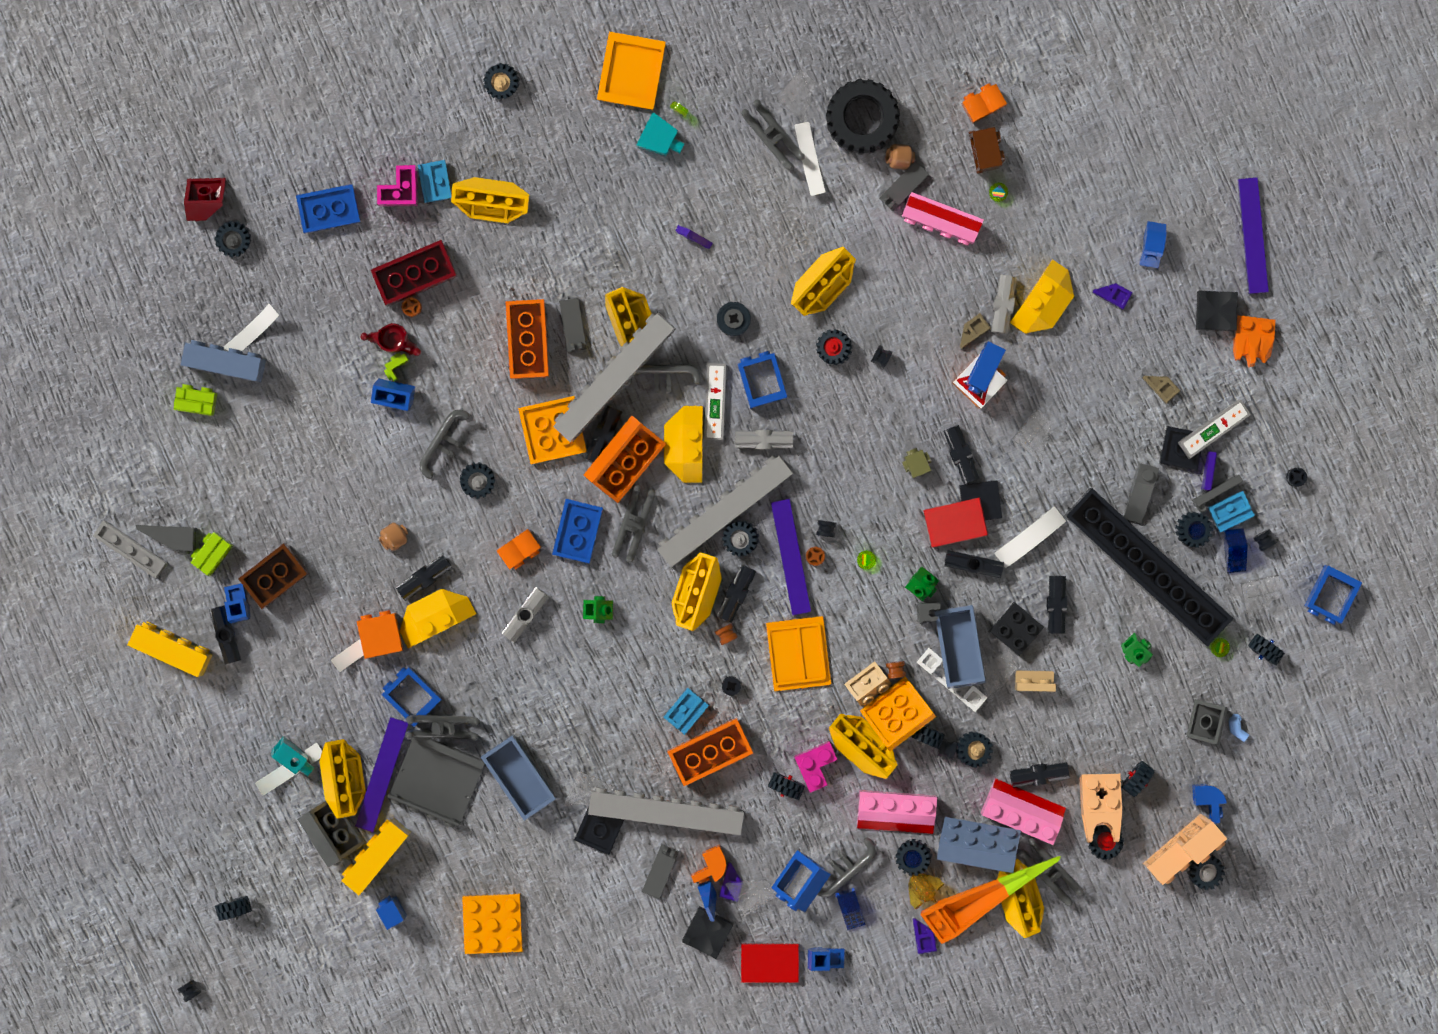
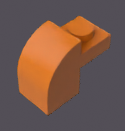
(716, 865)

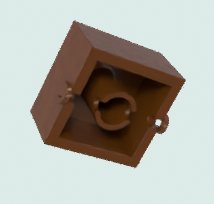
(986, 149)

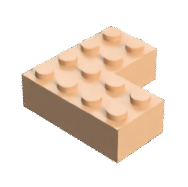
(1191, 843)

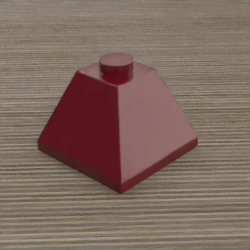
(203, 197)

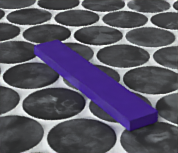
(1253, 235)
(790, 557)
(382, 774)

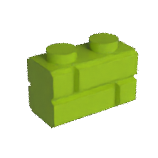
(194, 400)
(211, 553)

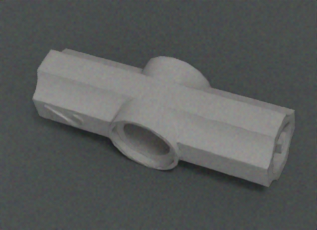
(1003, 304)
(763, 439)
(517, 624)

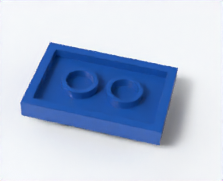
(328, 208)
(577, 531)

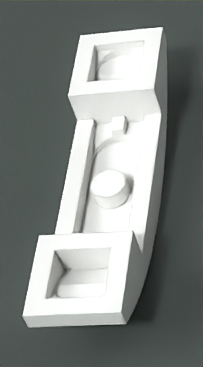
(1030, 537)
(934, 665)

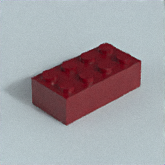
(413, 273)

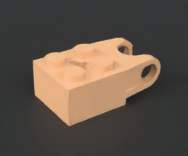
(1101, 811)

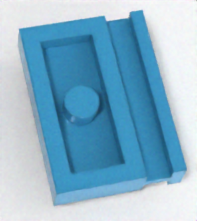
(435, 181)
(1231, 511)
(686, 711)

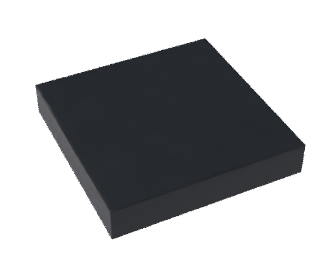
(1172, 452)
(988, 495)
(599, 832)

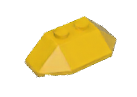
(490, 199)
(823, 281)
(1045, 301)
(626, 312)
(684, 444)
(696, 591)
(434, 615)
(862, 745)
(342, 778)
(1024, 907)

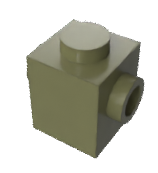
(916, 462)

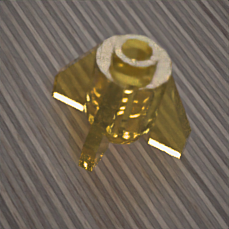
(923, 888)

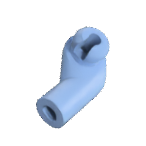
(1235, 727)

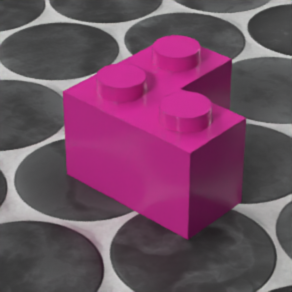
(404, 192)
(810, 763)

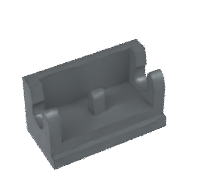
(925, 609)

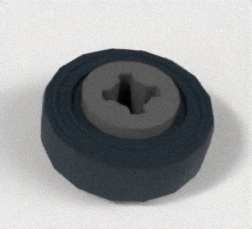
(730, 324)

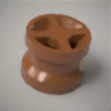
(409, 308)
(813, 557)
(726, 634)
(896, 669)

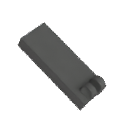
(903, 186)
(573, 325)
(1217, 490)
(660, 871)

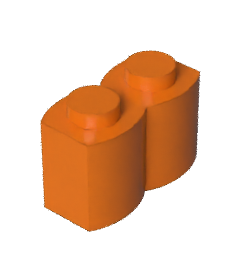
(983, 103)
(518, 549)

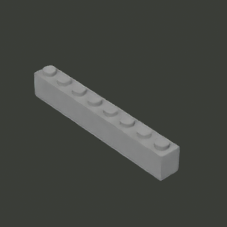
(614, 377)
(724, 511)
(666, 812)

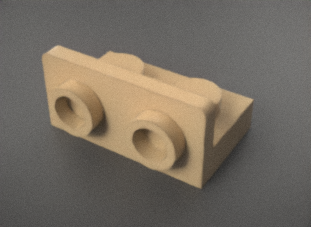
(1034, 681)
(868, 684)

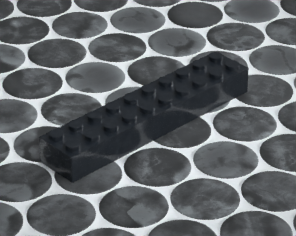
(1148, 567)

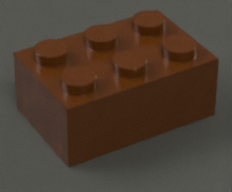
(273, 575)

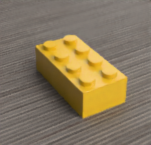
(169, 649)
(373, 859)

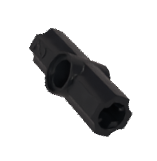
(603, 433)
(961, 454)
(986, 566)
(424, 577)
(736, 593)
(1057, 604)
(228, 647)
(1039, 774)

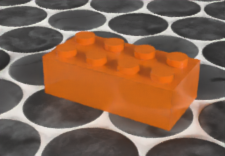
(527, 339)
(624, 459)
(710, 751)

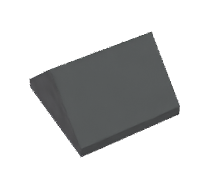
(1207, 722)

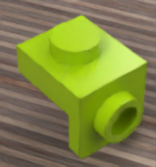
(396, 361)

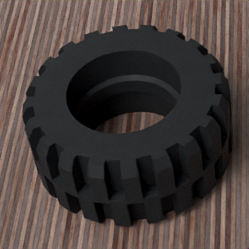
(862, 90)

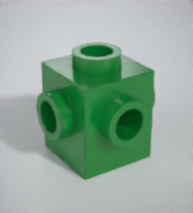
(922, 584)
(598, 609)
(1137, 650)

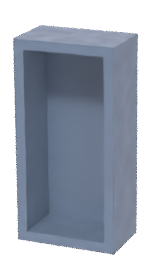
(223, 362)
(960, 647)
(518, 777)
(978, 844)

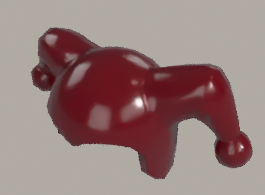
(392, 339)

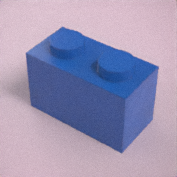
(393, 394)
(391, 911)

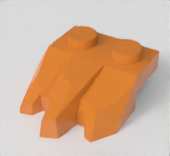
(1253, 339)

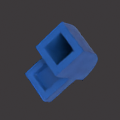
(1153, 244)
(236, 605)
(1209, 795)
(825, 958)

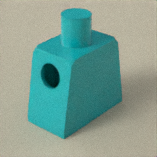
(659, 137)
(284, 753)

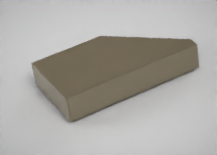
(973, 329)
(1162, 387)

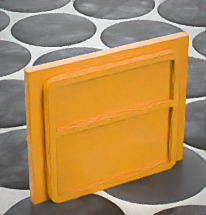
(631, 70)
(798, 653)

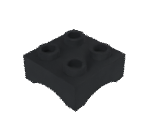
(1216, 310)
(1016, 629)
(707, 935)

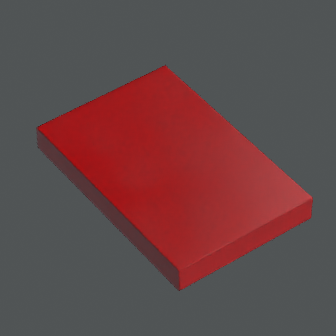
(955, 522)
(769, 963)

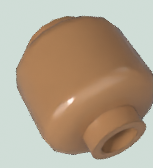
(899, 156)
(393, 536)

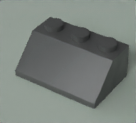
(330, 836)

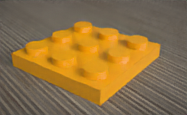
(542, 438)
(897, 713)
(492, 923)

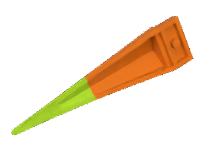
(958, 912)

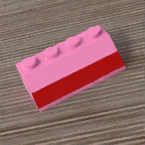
(941, 218)
(896, 811)
(1023, 811)

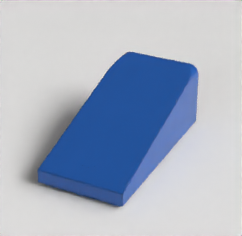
(709, 898)

